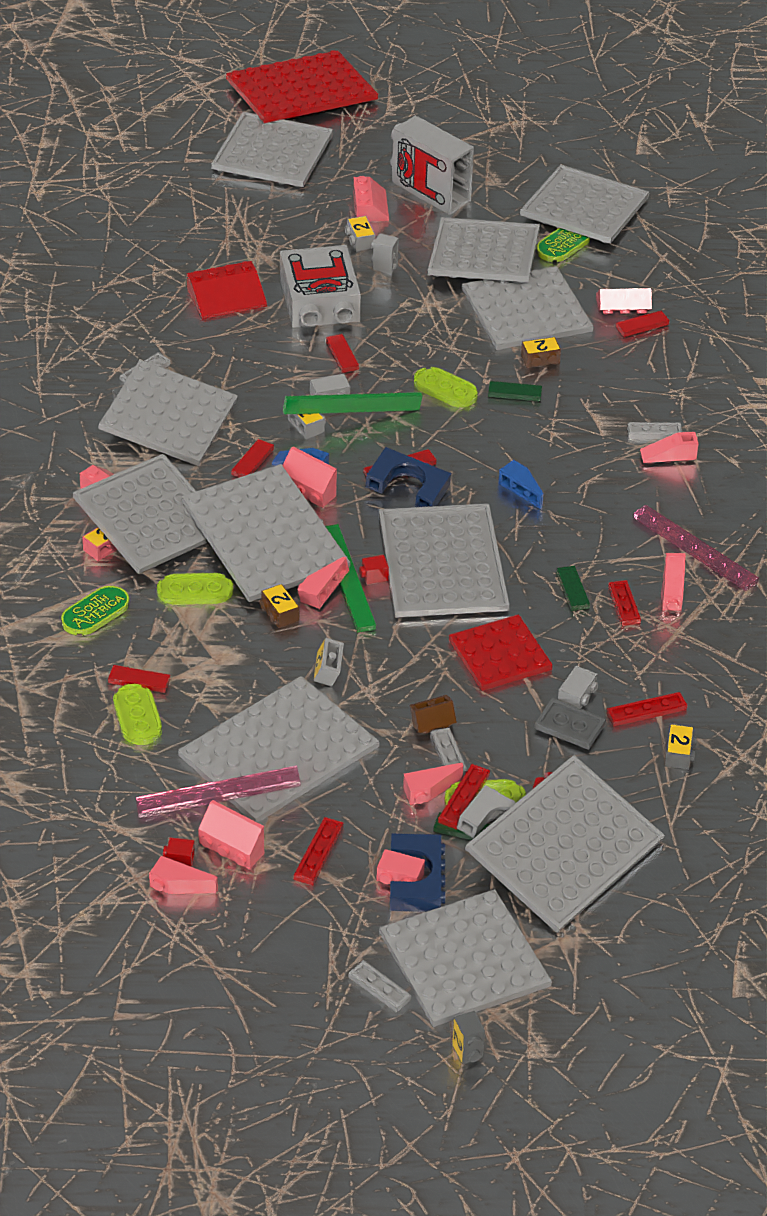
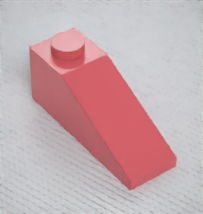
(673, 582)
(322, 583)
(429, 783)
(179, 878)

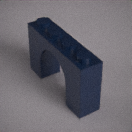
(395, 464)
(426, 893)

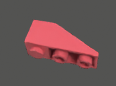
(672, 448)

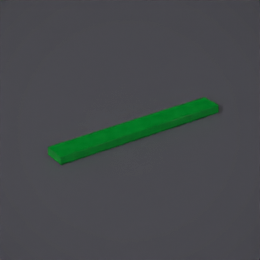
(352, 403)
(352, 589)

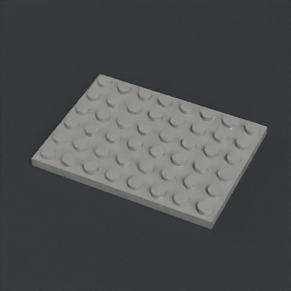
(263, 530)
(443, 560)
(279, 732)
(565, 843)

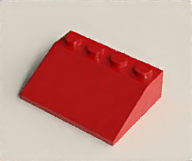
(226, 289)

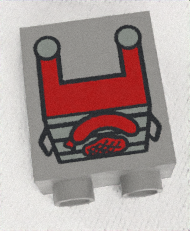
(432, 164)
(319, 286)

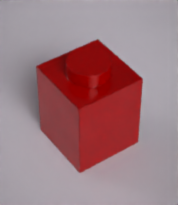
(374, 569)
(180, 850)

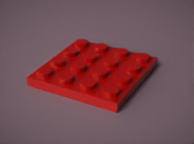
(500, 652)

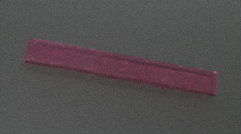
(696, 547)
(218, 791)

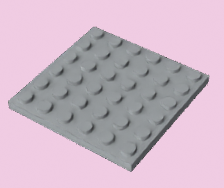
(272, 150)
(584, 203)
(484, 249)
(527, 310)
(168, 412)
(144, 513)
(464, 957)

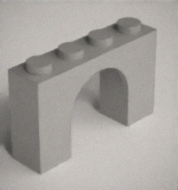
(484, 808)

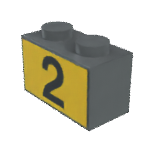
(679, 746)
(468, 1037)

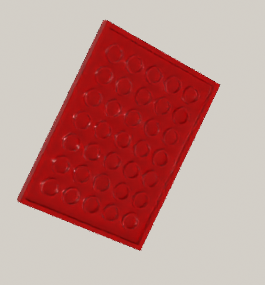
(301, 86)

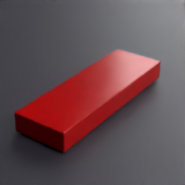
(642, 323)
(342, 353)
(253, 458)
(624, 603)
(152, 680)

